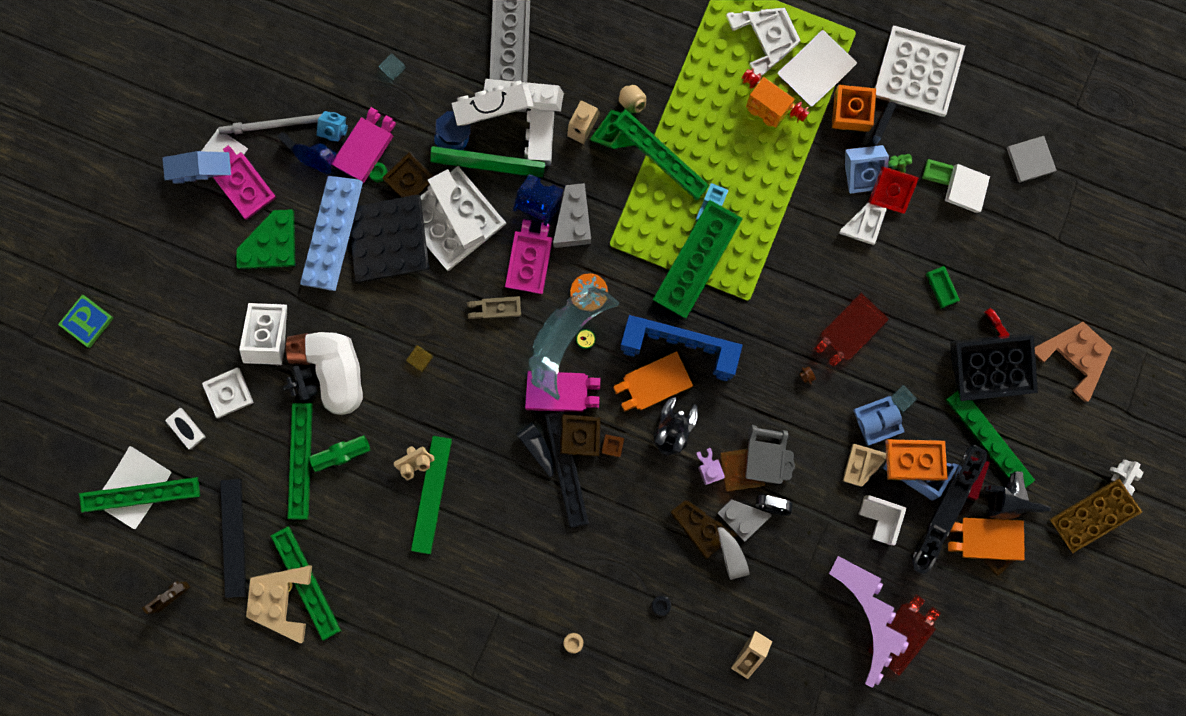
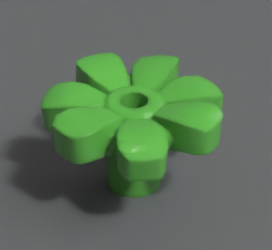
(900, 162)

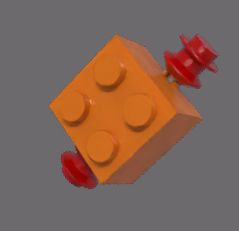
(771, 101)

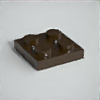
(408, 177)
(580, 435)

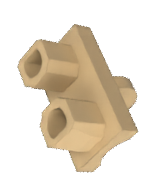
(415, 460)

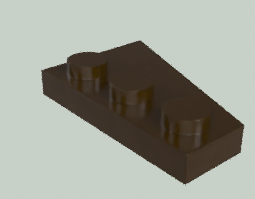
(699, 527)

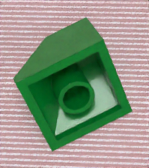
(609, 135)

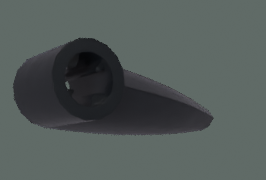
(537, 447)

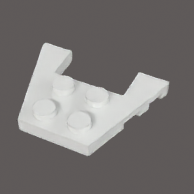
(773, 32)

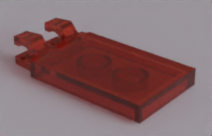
(852, 329)
(914, 627)

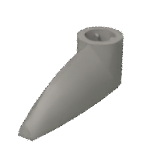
(733, 555)

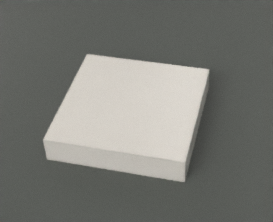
(967, 188)
(227, 392)

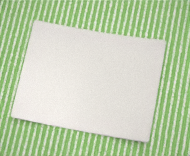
(817, 68)
(132, 471)

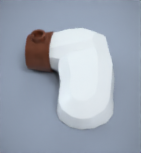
(335, 368)

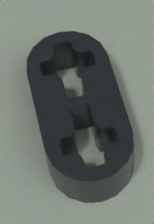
(774, 505)

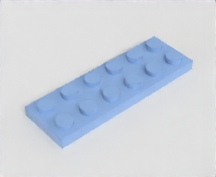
(331, 233)

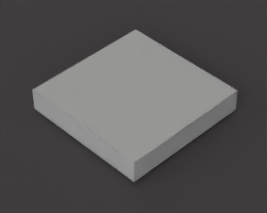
(1031, 159)

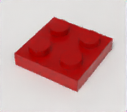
(893, 189)

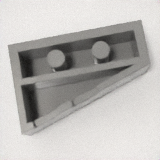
(573, 219)

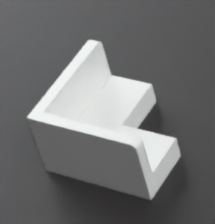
(888, 517)

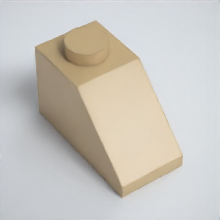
(752, 655)

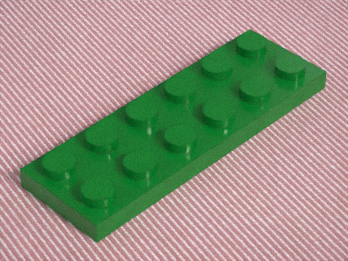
(697, 259)

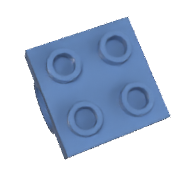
(879, 420)

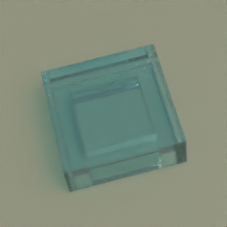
(392, 66)
(903, 398)

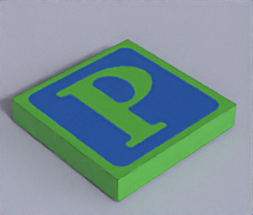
(86, 321)

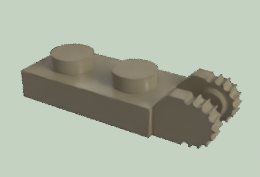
(496, 308)

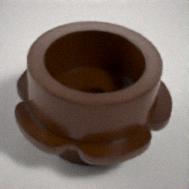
(807, 375)

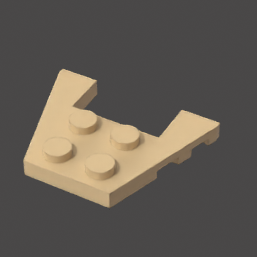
(270, 600)

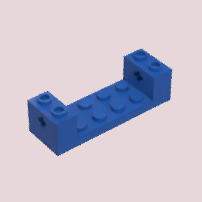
(727, 351)

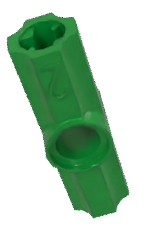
(339, 453)

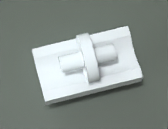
(1127, 472)

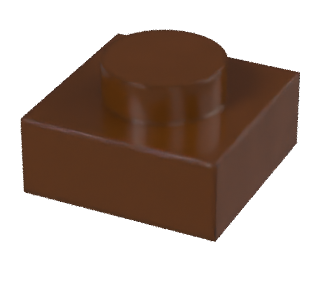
(612, 445)

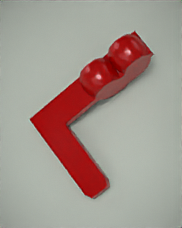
(996, 322)

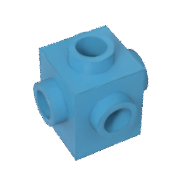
(331, 126)

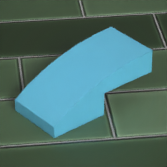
(716, 194)

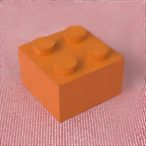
(854, 108)

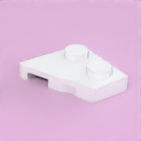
(865, 224)

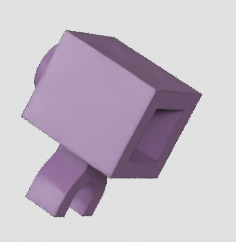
(710, 470)

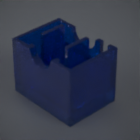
(538, 199)

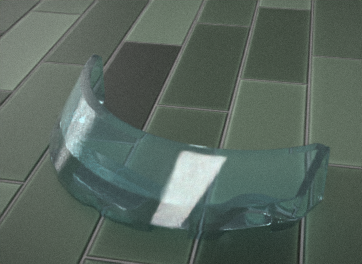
(559, 332)

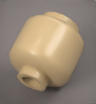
(632, 99)

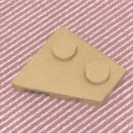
(862, 464)

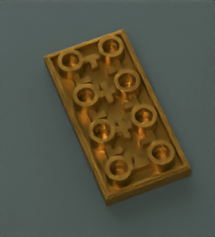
(1096, 515)

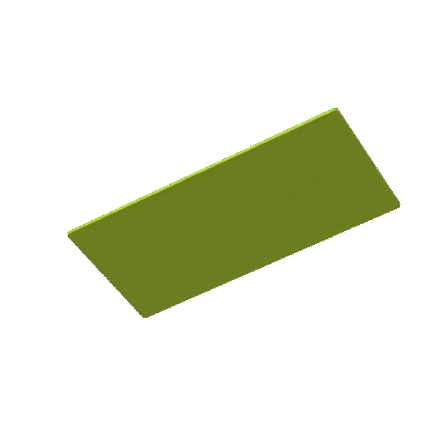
(727, 147)

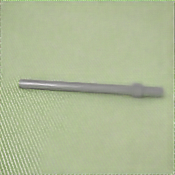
(239, 128)

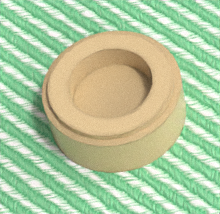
(573, 643)

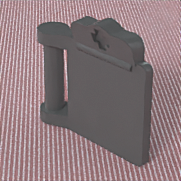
(766, 460)

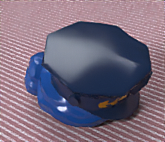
(449, 134)

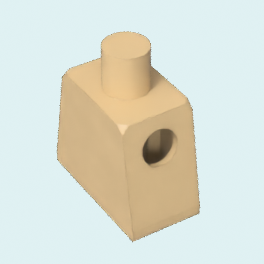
(583, 120)

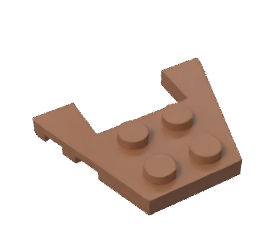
(1084, 350)

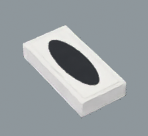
(185, 428)

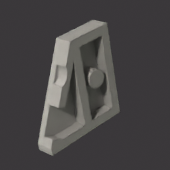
(743, 518)

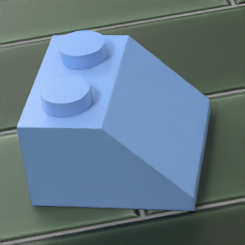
(864, 166)

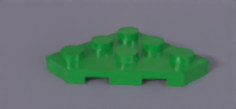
(270, 243)

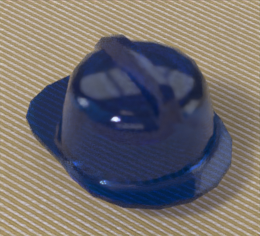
(316, 156)

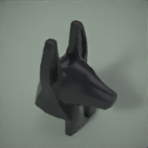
(674, 428)
(1013, 499)

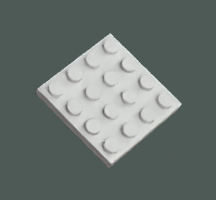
(919, 71)
(467, 204)

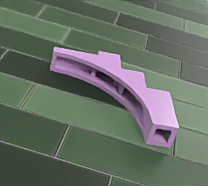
(879, 613)

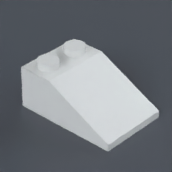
(264, 334)

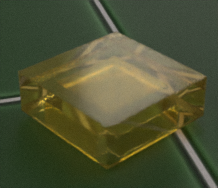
(419, 358)

